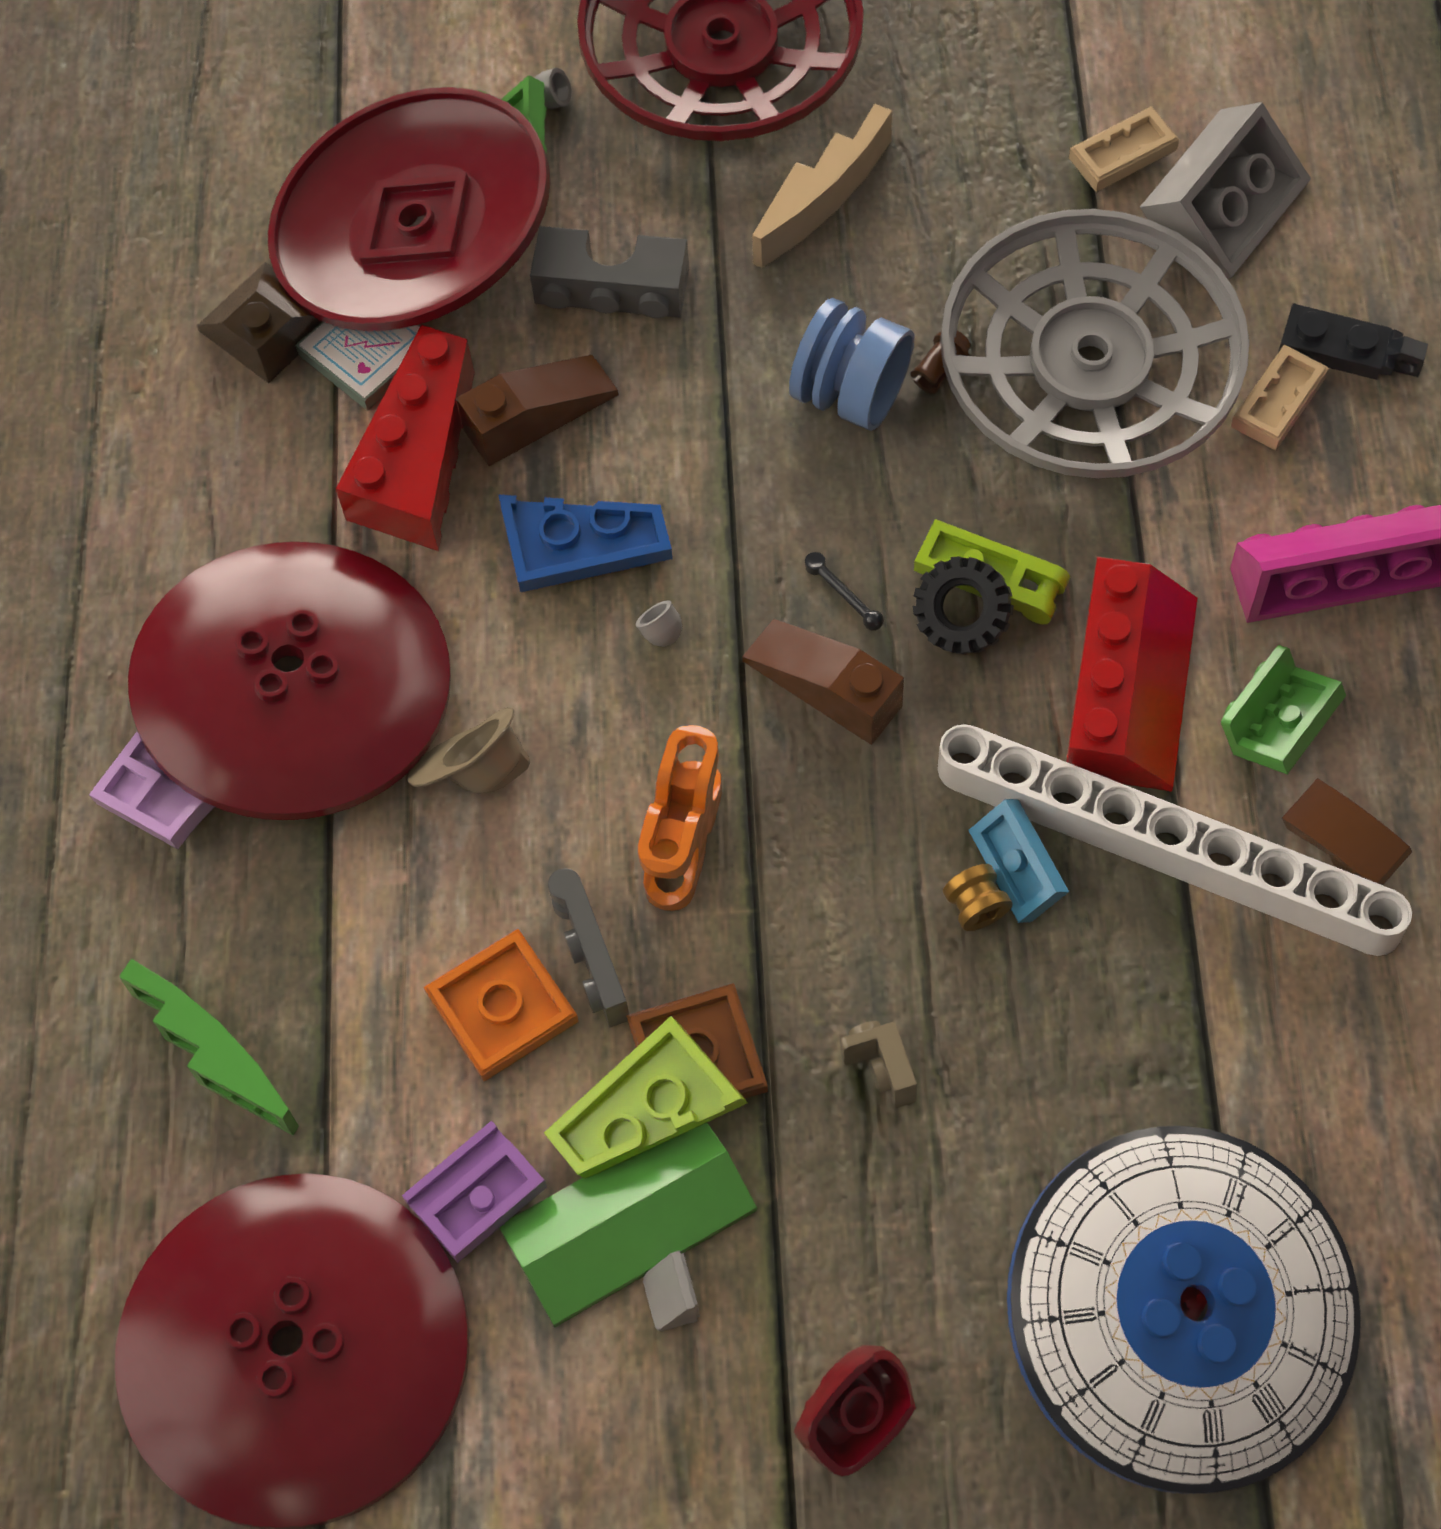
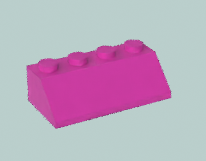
(1338, 563)

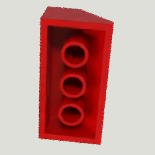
(1132, 675)

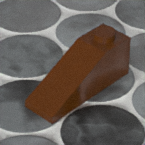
(531, 403)
(829, 677)

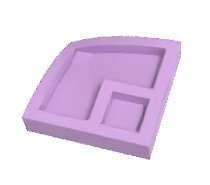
(148, 797)

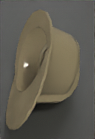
(476, 759)

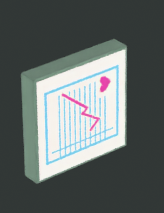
(357, 360)

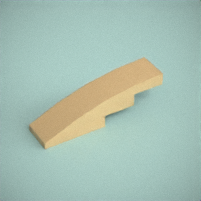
(816, 193)

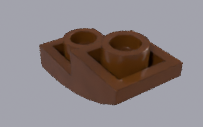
(1346, 833)

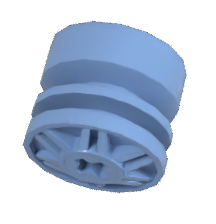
(851, 364)

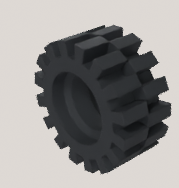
(931, 597)

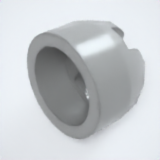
(556, 88)
(660, 624)

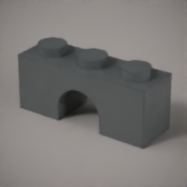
(645, 284)

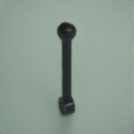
(816, 565)

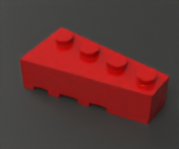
(411, 444)

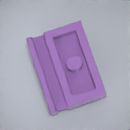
(474, 1191)

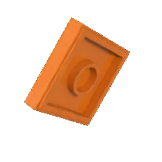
(501, 1004)

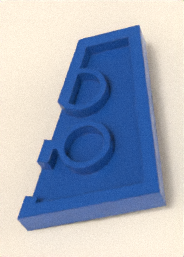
(574, 542)

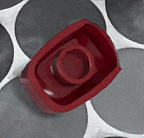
(856, 1410)

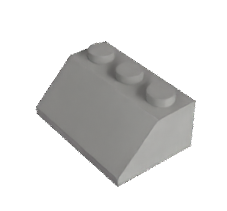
(1229, 186)

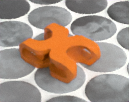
(680, 818)

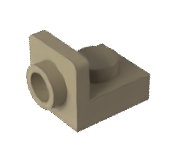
(891, 1067)

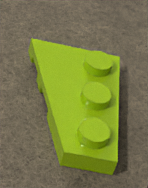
(643, 1102)

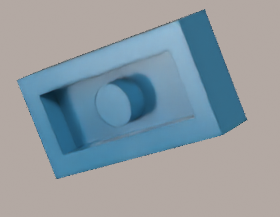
(1019, 860)

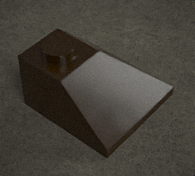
(259, 324)

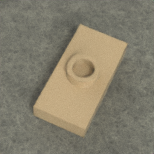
(1123, 149)
(1279, 397)

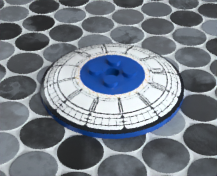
(1105, 1326)

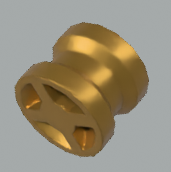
(977, 897)

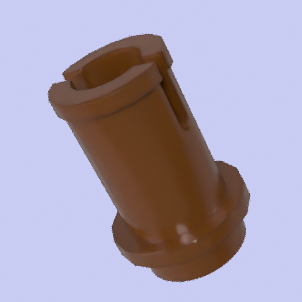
(930, 371)

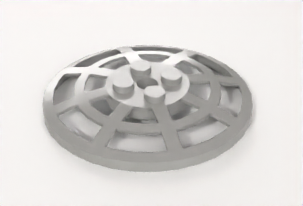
(1097, 323)

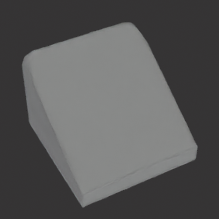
(671, 1293)

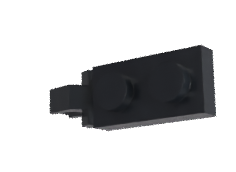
(1352, 344)

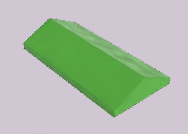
(626, 1221)

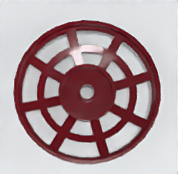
(718, 62)

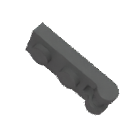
(587, 945)

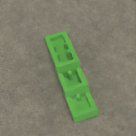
(218, 1058)

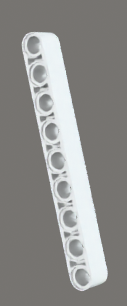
(1185, 861)

